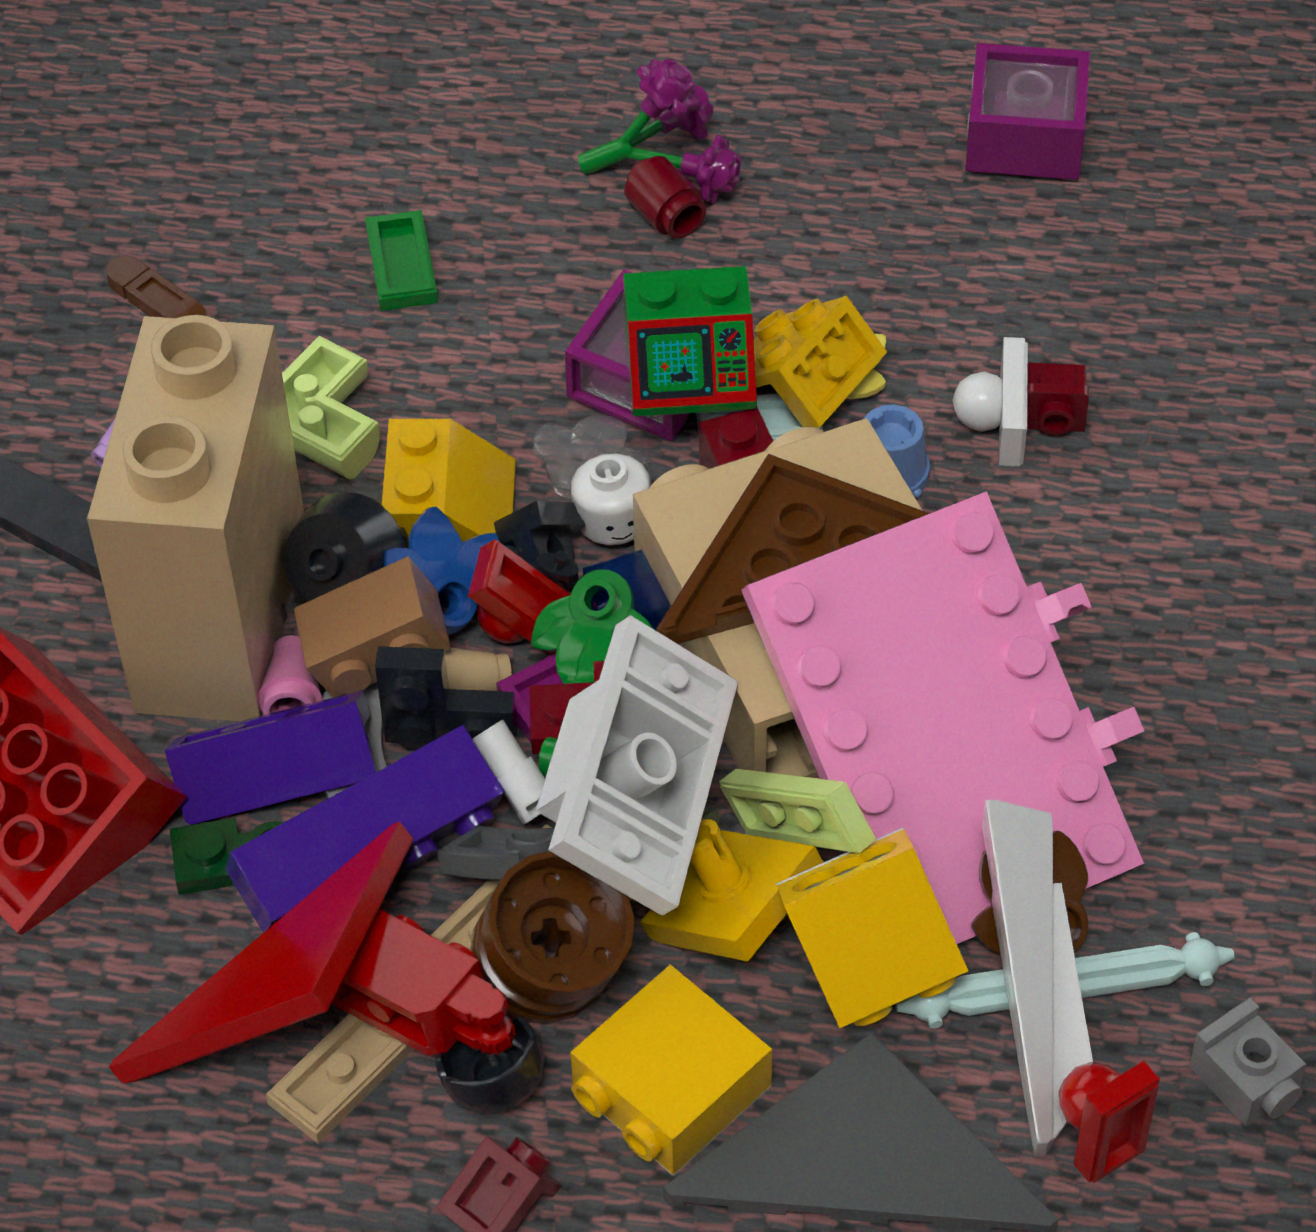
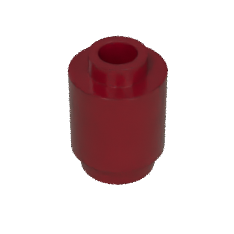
(665, 197)

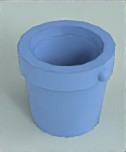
(904, 440)

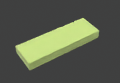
(797, 809)

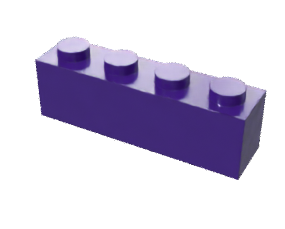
(428, 791)

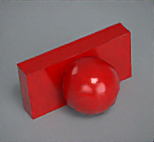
(510, 594)
(1110, 1113)

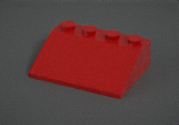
(70, 789)

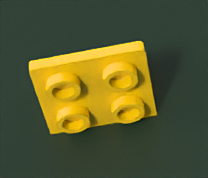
(815, 356)

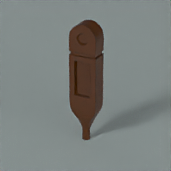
(149, 289)

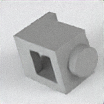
(1245, 1086)

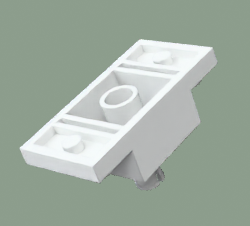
(638, 765)

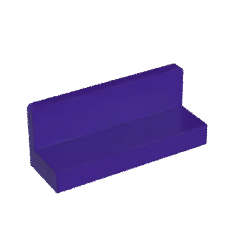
(272, 757)

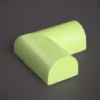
(318, 420)

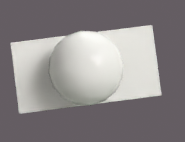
(991, 401)

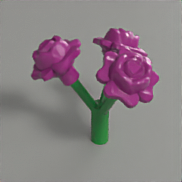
(672, 103)

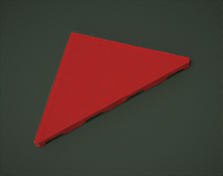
(280, 975)

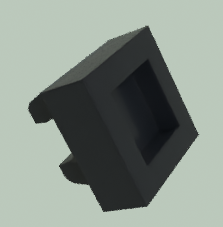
(540, 529)

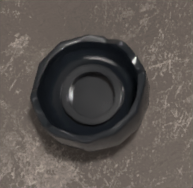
(494, 1081)

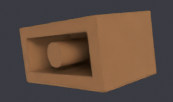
(380, 609)

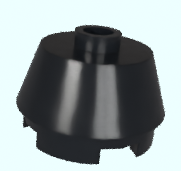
(339, 543)

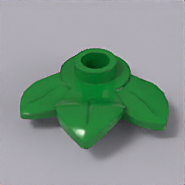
(577, 630)

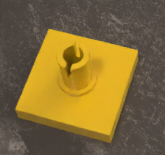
(730, 893)

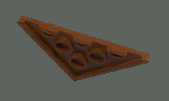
(776, 525)

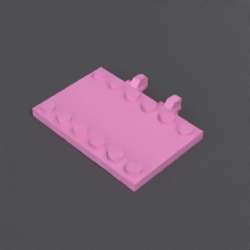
(938, 688)

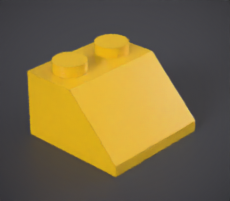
(449, 469)

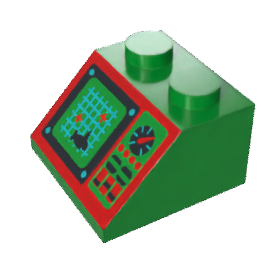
(689, 341)

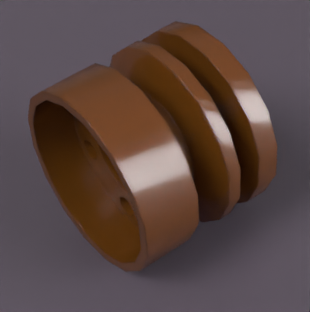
(574, 915)

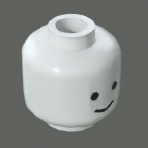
(604, 496)

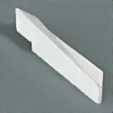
(1035, 961)

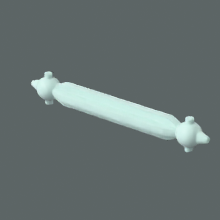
(1096, 975)

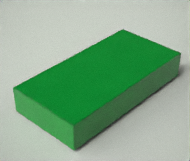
(401, 260)

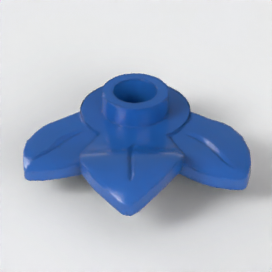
(445, 562)

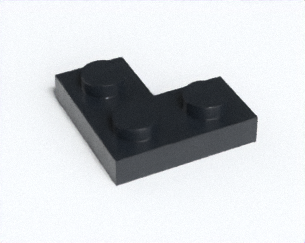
(422, 707)

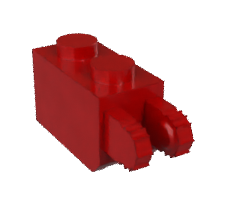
(423, 990)

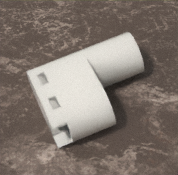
(512, 768)

